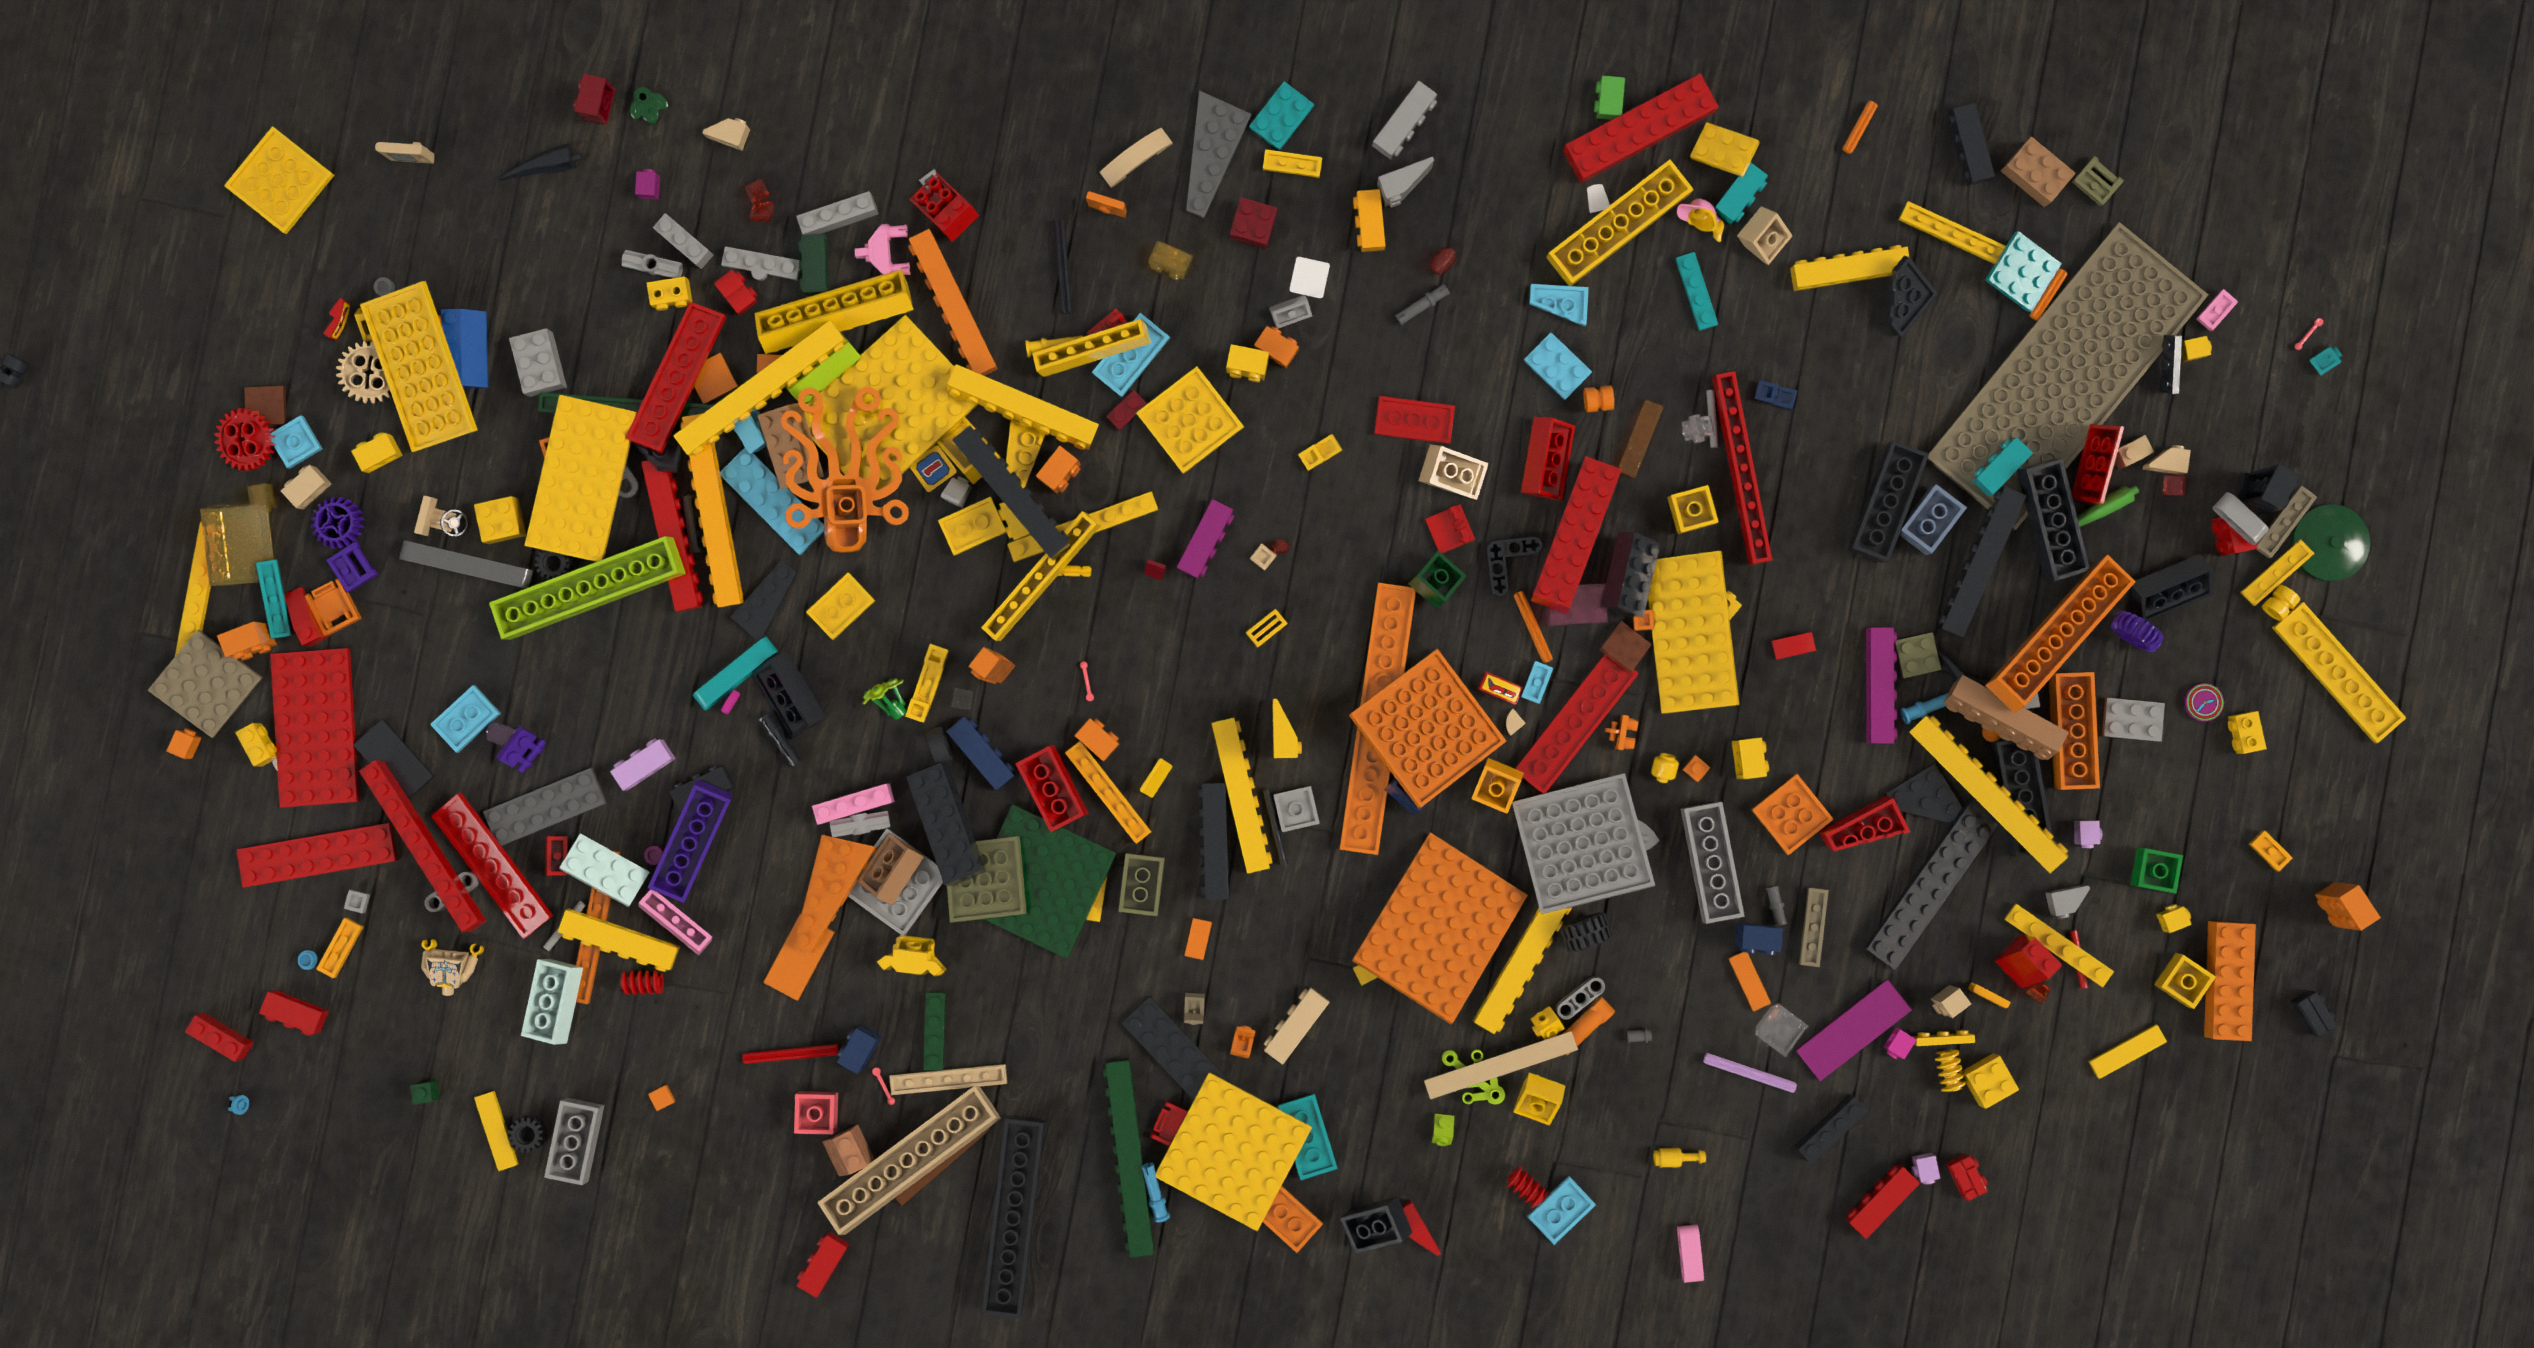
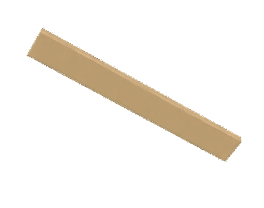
(1500, 1065)

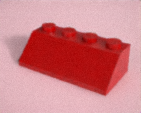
(1548, 458)
(1052, 788)

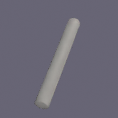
(1712, 412)
(556, 936)

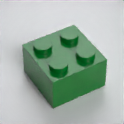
(2156, 870)

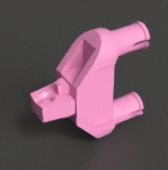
(878, 249)

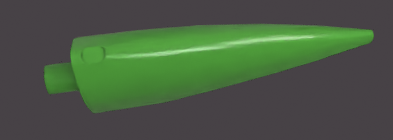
(2112, 503)

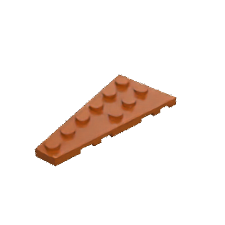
(832, 880)

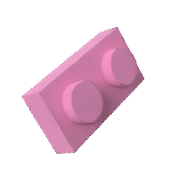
(2217, 310)

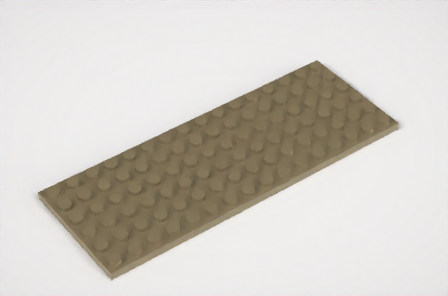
(2072, 362)

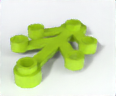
(1489, 1089)

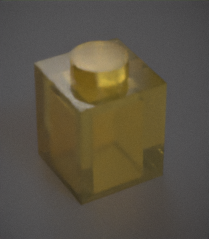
(263, 495)

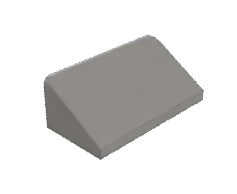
(1290, 311)

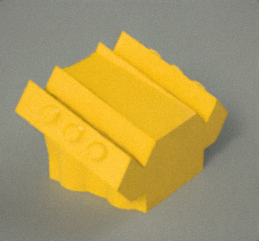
(913, 956)

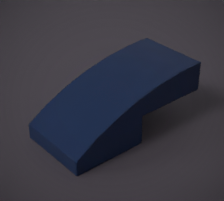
(1775, 395)

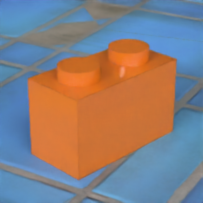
(1279, 348)
(1097, 739)

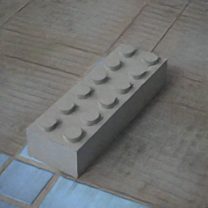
(1712, 862)

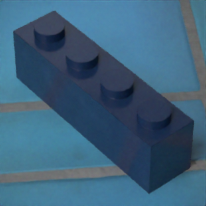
(980, 752)

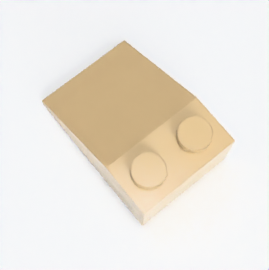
(1453, 471)

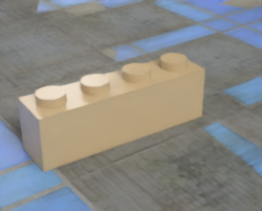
(1296, 1025)

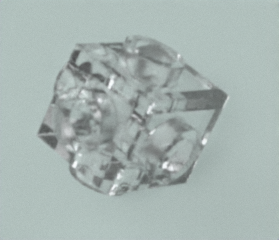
(1698, 428)

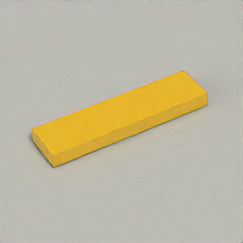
(2277, 572)
(2127, 1051)
(496, 1130)

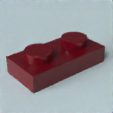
(1126, 410)

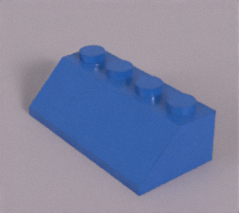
(467, 342)

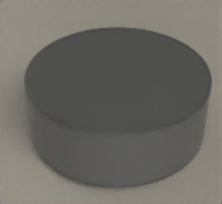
(384, 286)

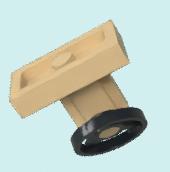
(438, 519)

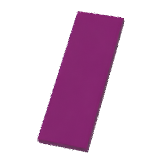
(1853, 1030)

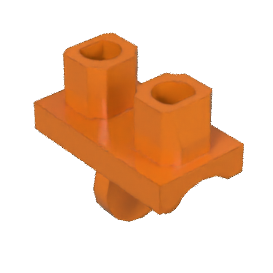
(1625, 724)

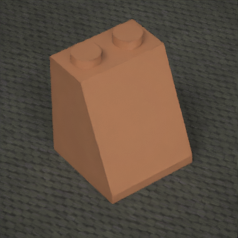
(848, 1151)

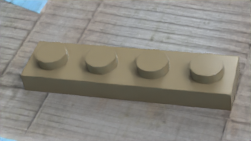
(2285, 521)
(1813, 927)

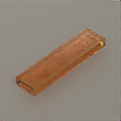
(1640, 438)

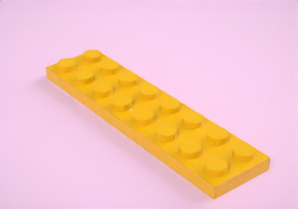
(2339, 673)

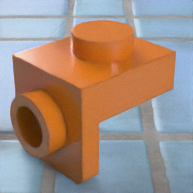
(1242, 1041)

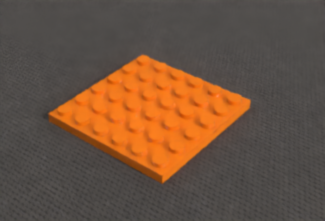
(1427, 728)

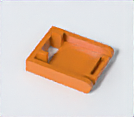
(331, 604)

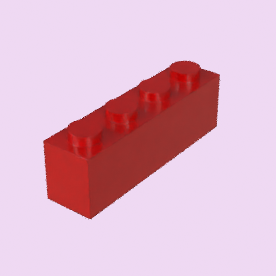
(1882, 1200)

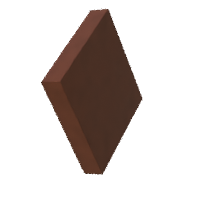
(269, 402)
(1625, 647)

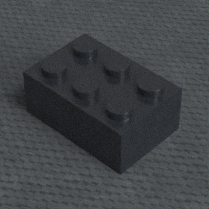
(1376, 1225)

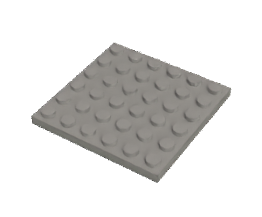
(1583, 844)

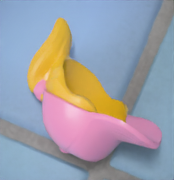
(1702, 216)

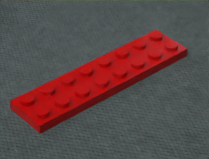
(675, 377)
(1575, 723)
(317, 855)
(492, 865)

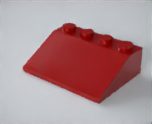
(2097, 463)

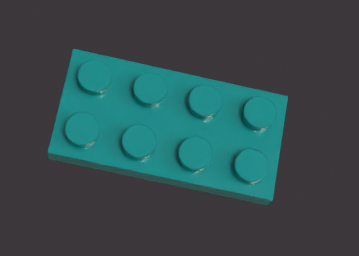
(1316, 1153)

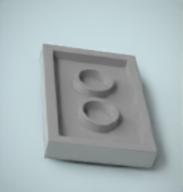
(2133, 719)

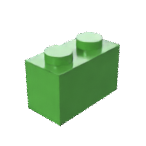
(1610, 97)

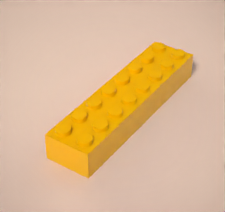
(1619, 223)
(844, 306)

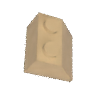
(1765, 235)

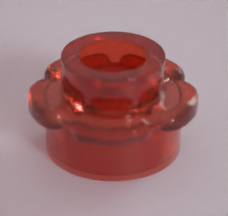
(1280, 546)

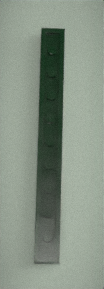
(549, 401)

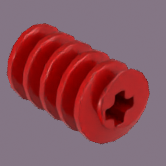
(641, 983)
(1527, 1187)

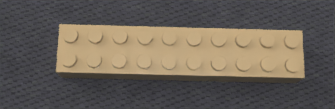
(909, 1160)

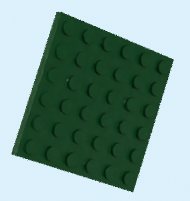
(1059, 878)

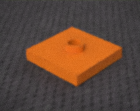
(1106, 204)

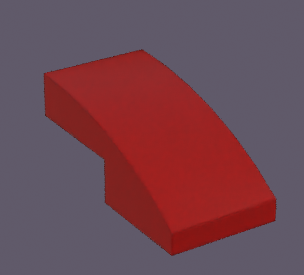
(1794, 645)

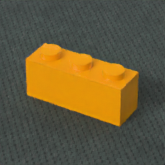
(1369, 220)

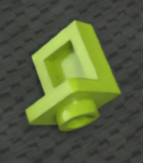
(1443, 1129)

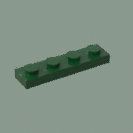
(934, 1031)

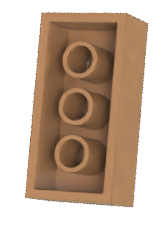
(781, 441)

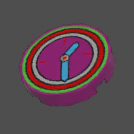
(2204, 702)

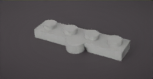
(760, 264)

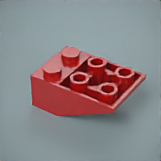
(944, 207)

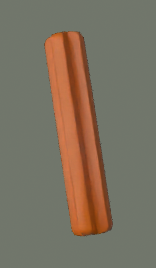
(1860, 127)
(2048, 294)

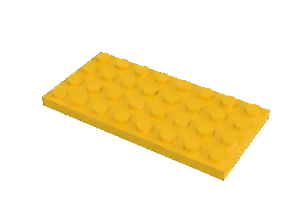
(418, 366)
(580, 479)
(1692, 633)

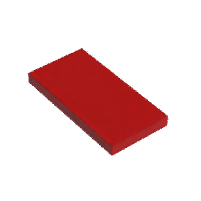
(1414, 420)

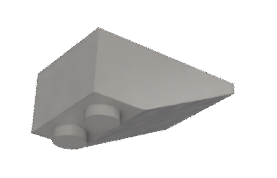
(1400, 183)

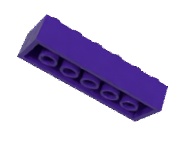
(690, 840)

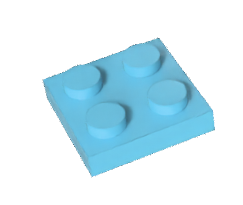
(295, 442)

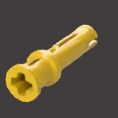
(1042, 344)

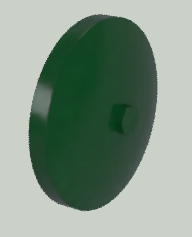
(2337, 540)

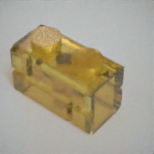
(1170, 260)

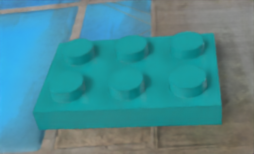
(1281, 116)

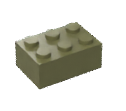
(1141, 884)

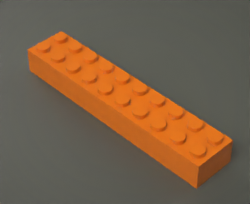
(2060, 634)

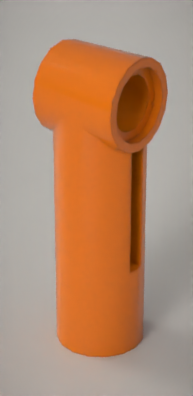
(1596, 1014)

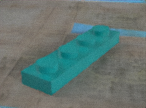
(1696, 291)
(274, 598)

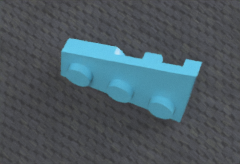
(1563, 301)

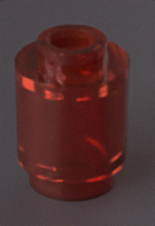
(1443, 260)

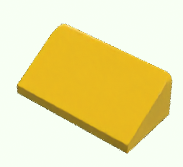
(1156, 778)

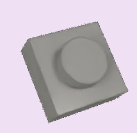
(356, 901)

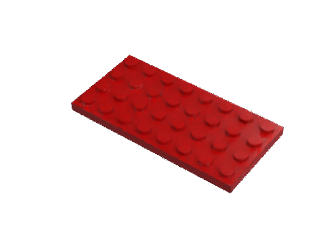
(314, 727)

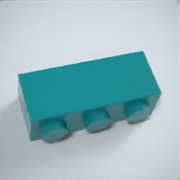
(1741, 194)
(2001, 466)

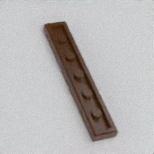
(917, 1186)

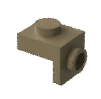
(1194, 1008)

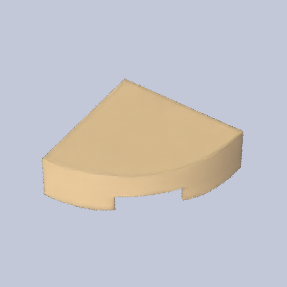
(1513, 722)

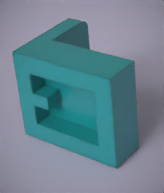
(2326, 359)

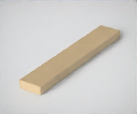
(948, 1079)

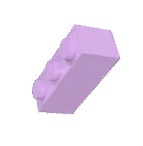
(642, 764)

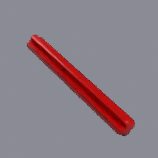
(793, 1053)

